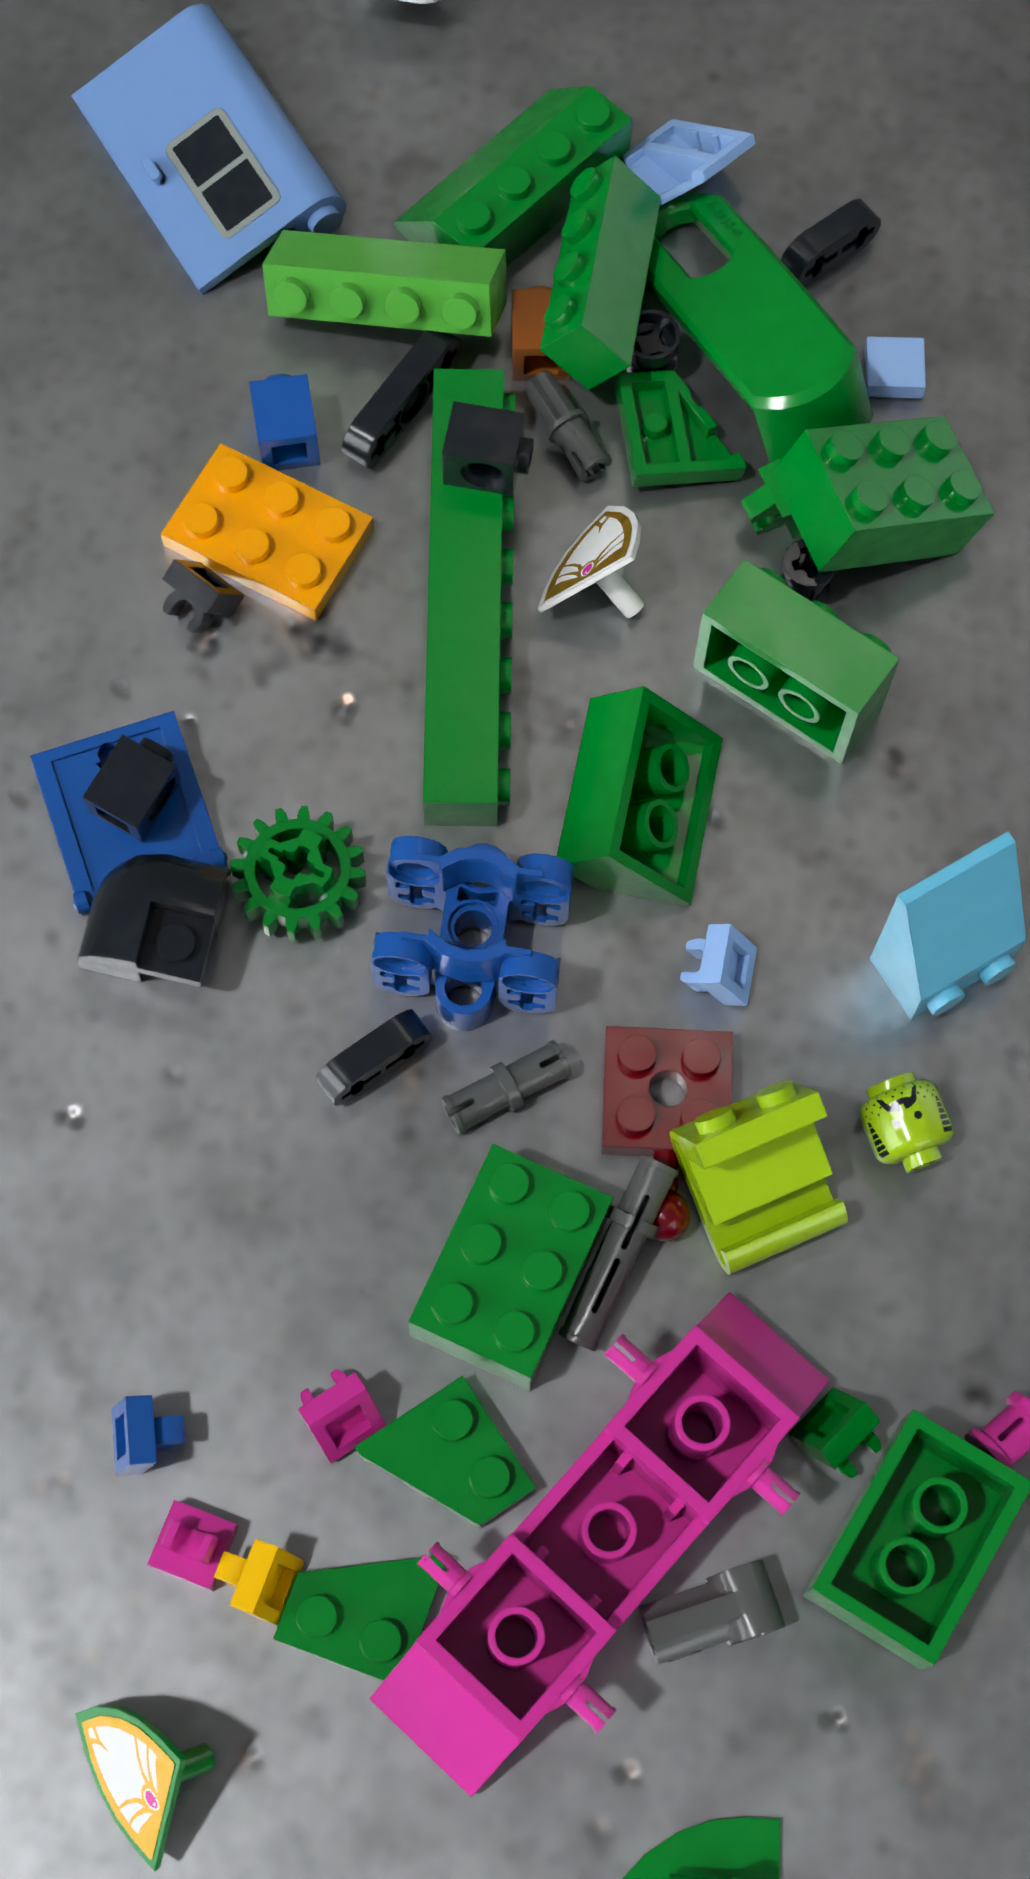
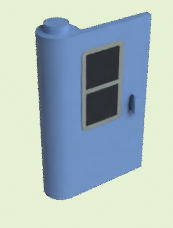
(220, 140)

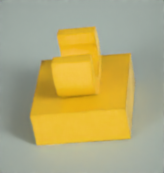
(260, 1580)

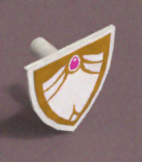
(599, 557)

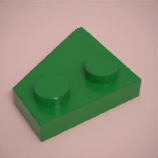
(451, 1455)
(359, 1613)

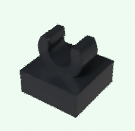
(201, 588)

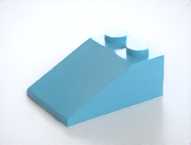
(954, 930)

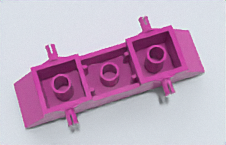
(557, 1589)

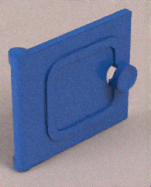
(94, 846)

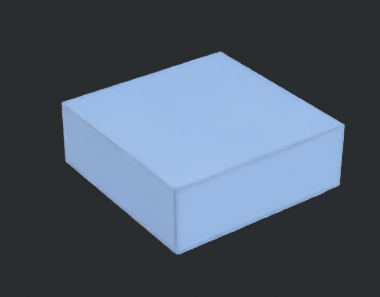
(894, 367)

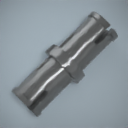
(506, 1087)

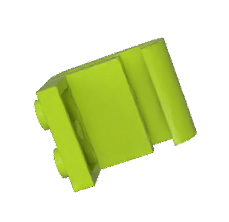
(759, 1174)

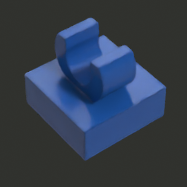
(140, 1435)

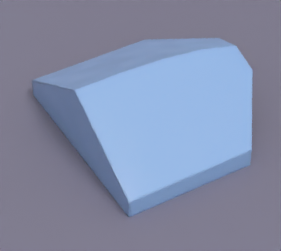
(684, 156)

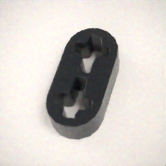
(831, 241)
(373, 1057)

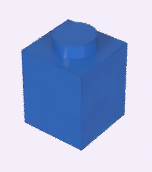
(285, 422)

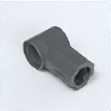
(728, 1609)

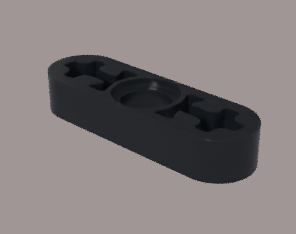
(399, 398)

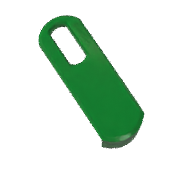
(760, 327)

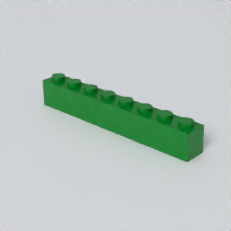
(466, 626)

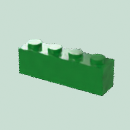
(600, 273)

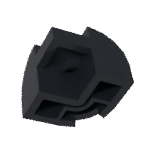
(155, 919)

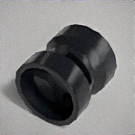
(655, 343)

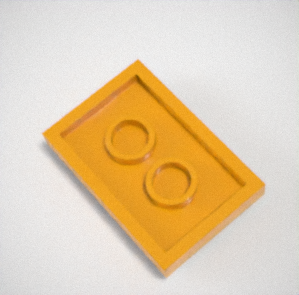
(268, 531)

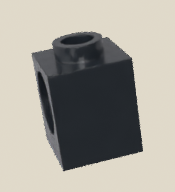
(485, 448)
(133, 786)

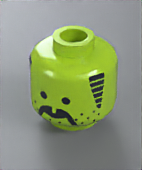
(906, 1121)

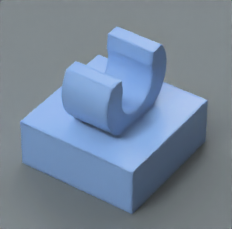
(725, 965)

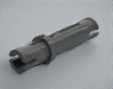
(587, 1322)

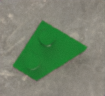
(669, 434)

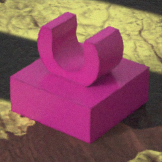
(340, 1415)
(192, 1544)

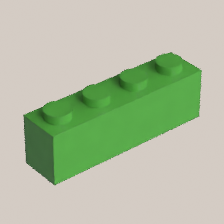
(386, 282)

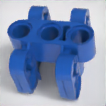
(429, 877)

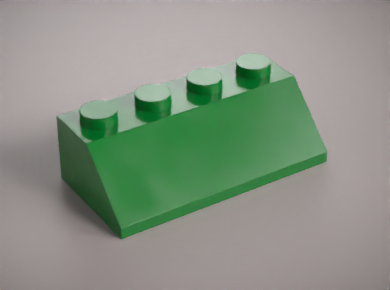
(521, 176)

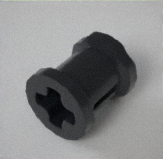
(805, 575)

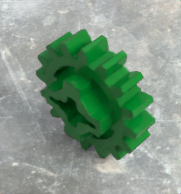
(290, 848)

